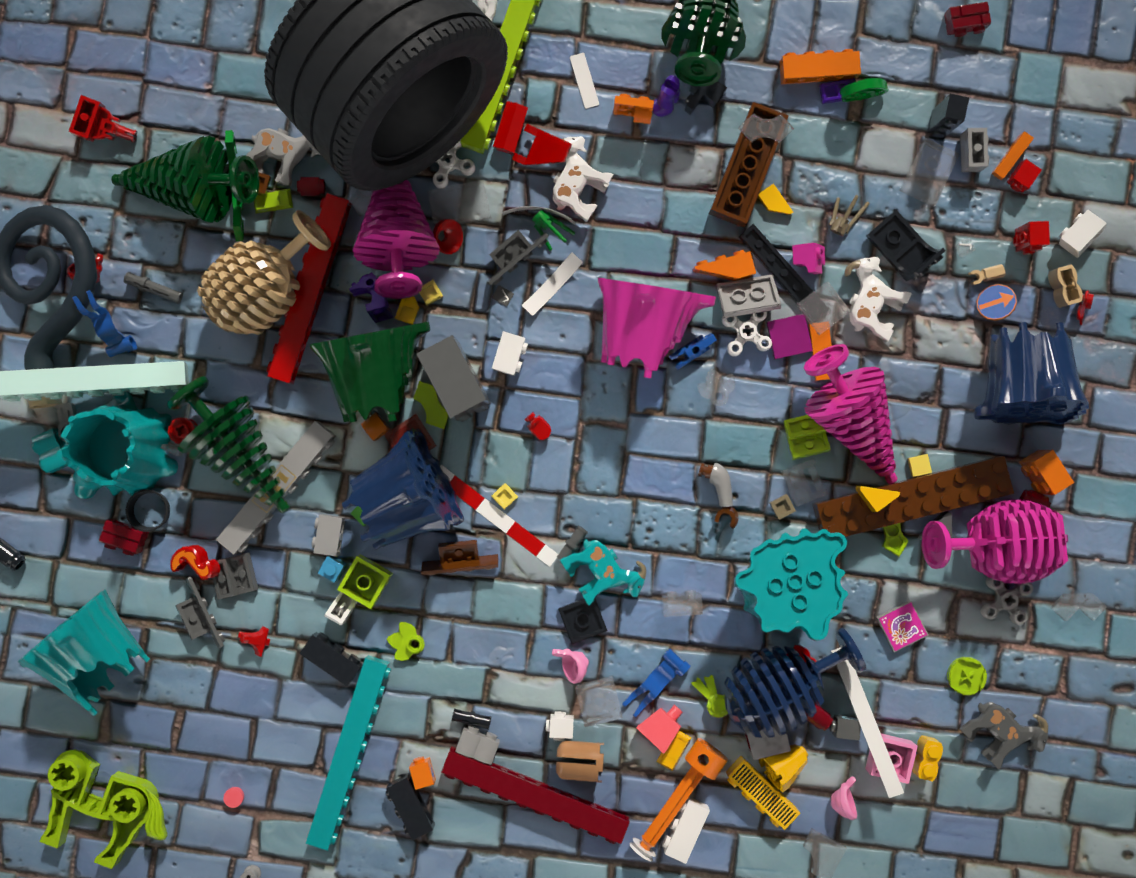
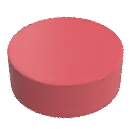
(233, 797)

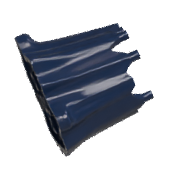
(1032, 379)
(404, 494)

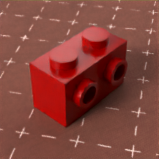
(1032, 237)

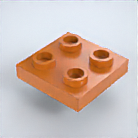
(639, 108)

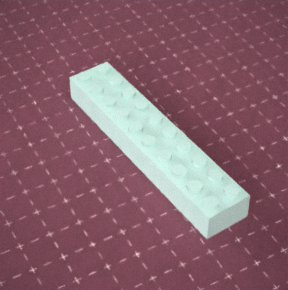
(93, 381)

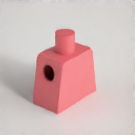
(661, 727)

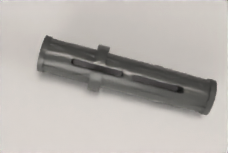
(145, 284)

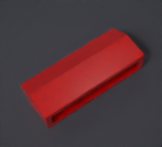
(510, 127)

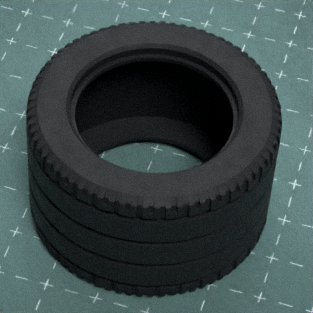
(384, 81)

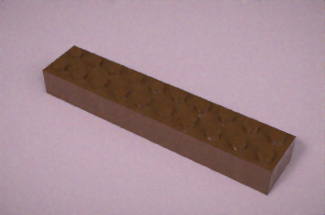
(918, 497)

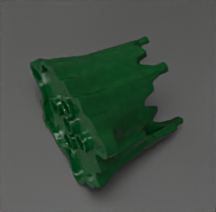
(370, 369)

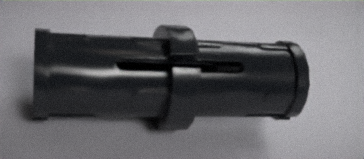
(471, 718)

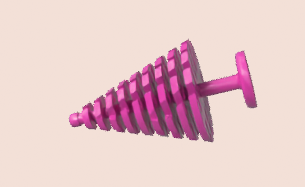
(395, 240)
(853, 409)

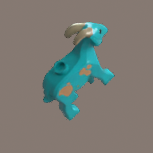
(605, 569)

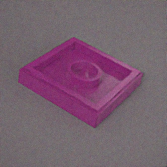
(789, 336)

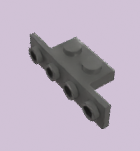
(511, 252)
(196, 617)

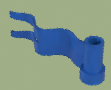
(105, 328)
(658, 679)

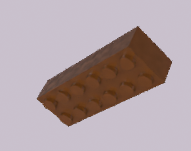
(745, 173)

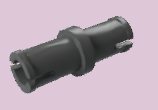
(573, 543)

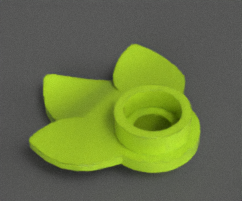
(403, 641)

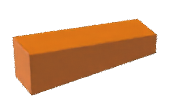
(1012, 155)

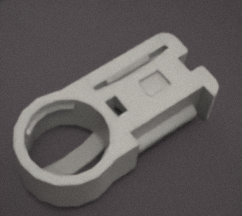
(64, 411)

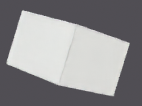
(341, 609)

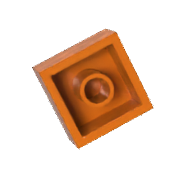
(1046, 472)

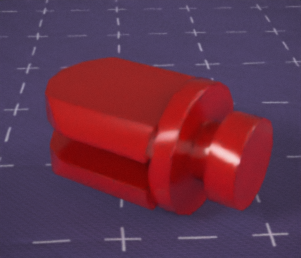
(538, 426)

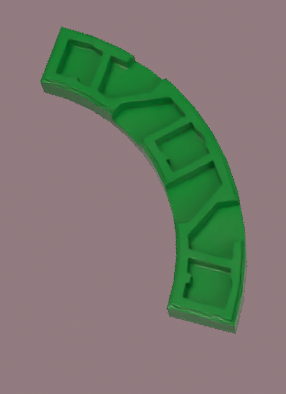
(238, 223)

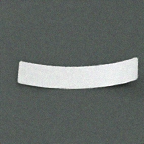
(537, 208)
(553, 284)

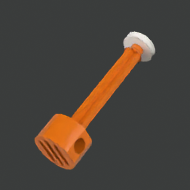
(698, 770)

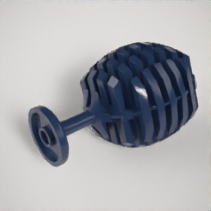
(783, 686)

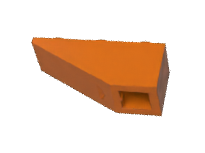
(730, 268)

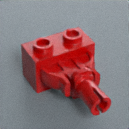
(95, 122)

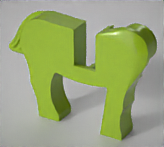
(126, 802)

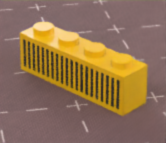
(762, 792)

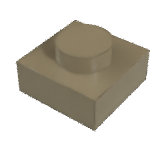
(782, 506)

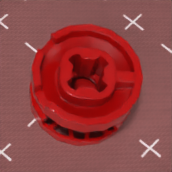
(180, 429)

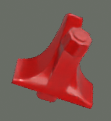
(256, 639)

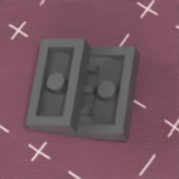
(235, 576)

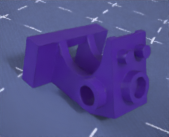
(379, 306)

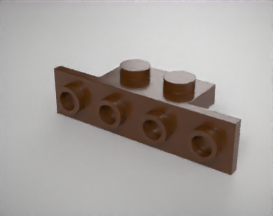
(459, 557)

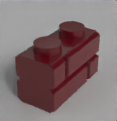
(967, 18)
(122, 536)

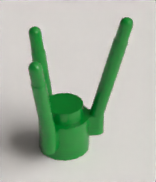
(544, 220)

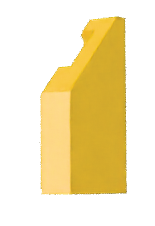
(407, 310)

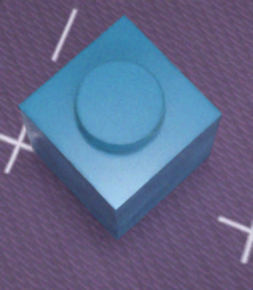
(332, 568)

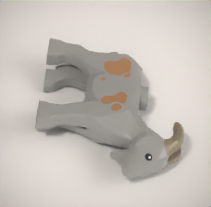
(280, 148)

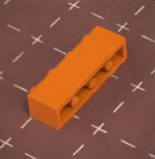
(819, 66)

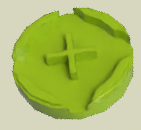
(966, 676)

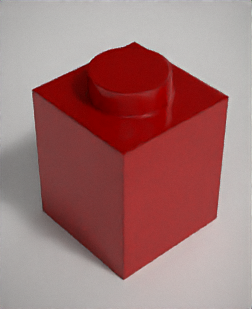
(1023, 176)

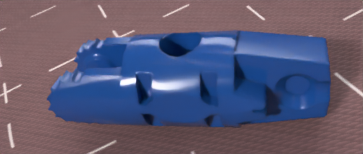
(701, 346)

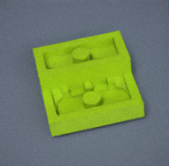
(805, 437)

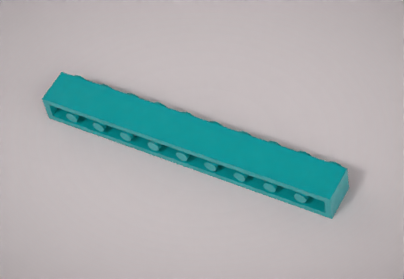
(347, 753)

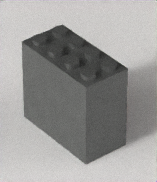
(454, 379)

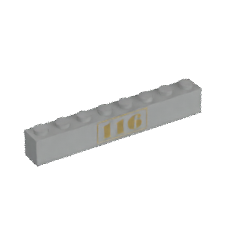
(290, 471)

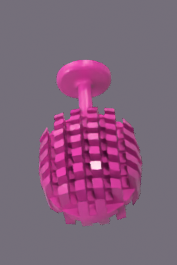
(1005, 542)

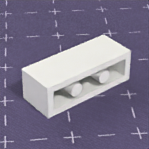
(685, 830)

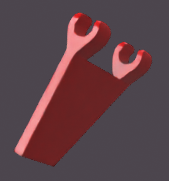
(545, 148)

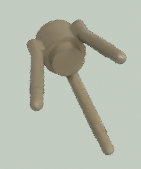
(840, 226)

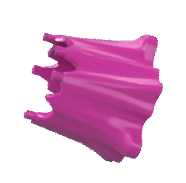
(645, 321)

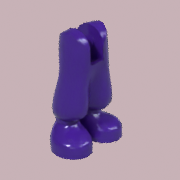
(668, 96)

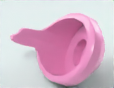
(573, 664)
(843, 801)

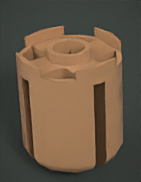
(580, 771)

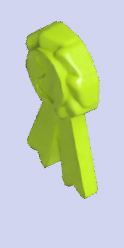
(715, 701)

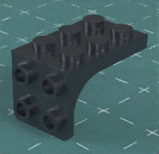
(904, 247)

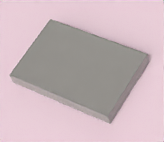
(748, 296)

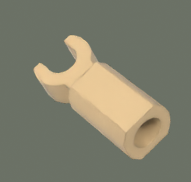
(988, 274)

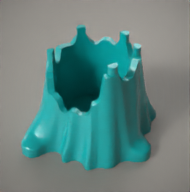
(117, 448)
(795, 582)
(82, 649)

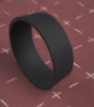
(130, 511)

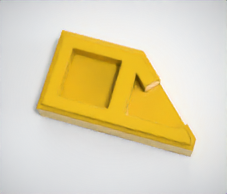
(774, 201)

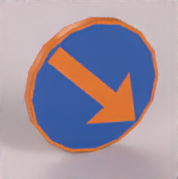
(996, 302)

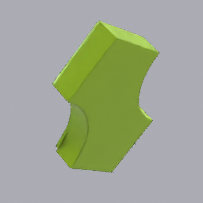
(435, 412)
(894, 539)

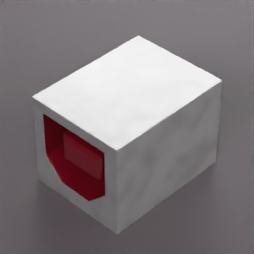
(766, 746)

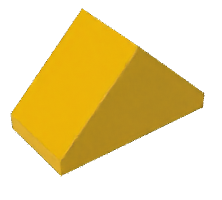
(876, 498)

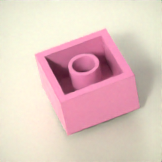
(902, 756)

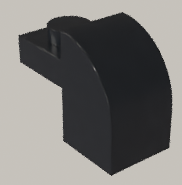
(709, 94)

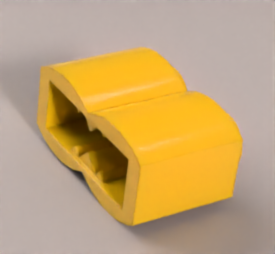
(928, 754)

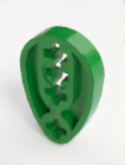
(864, 89)

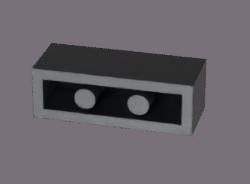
(948, 115)
(331, 658)
(410, 807)

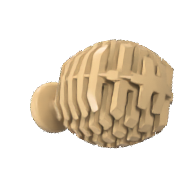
(254, 281)

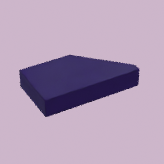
(831, 90)

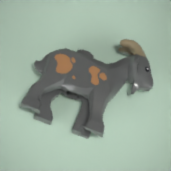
(1006, 730)

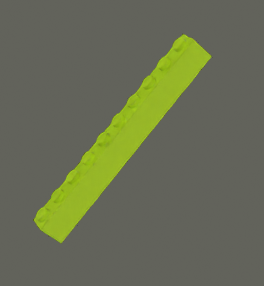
(514, 29)

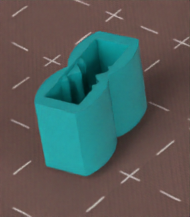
(46, 447)

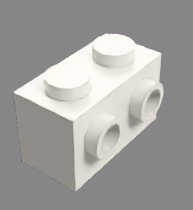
(1081, 233)
(509, 354)

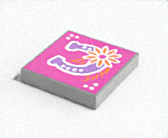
(902, 626)

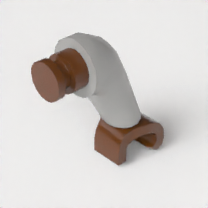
(721, 480)

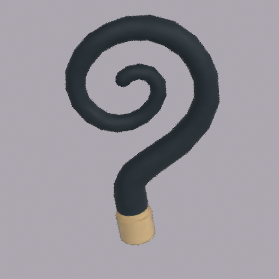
(44, 342)

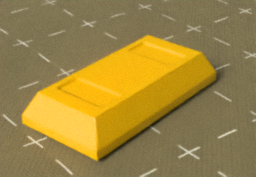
(674, 751)

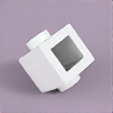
(560, 726)

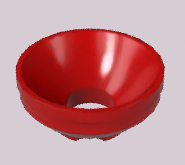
(453, 236)

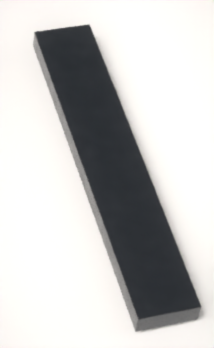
(775, 263)

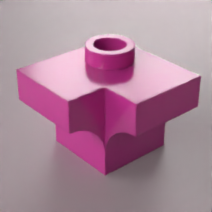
(809, 255)

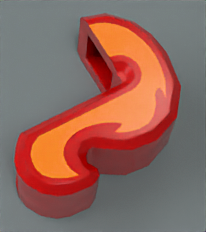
(198, 560)

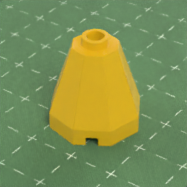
(785, 767)

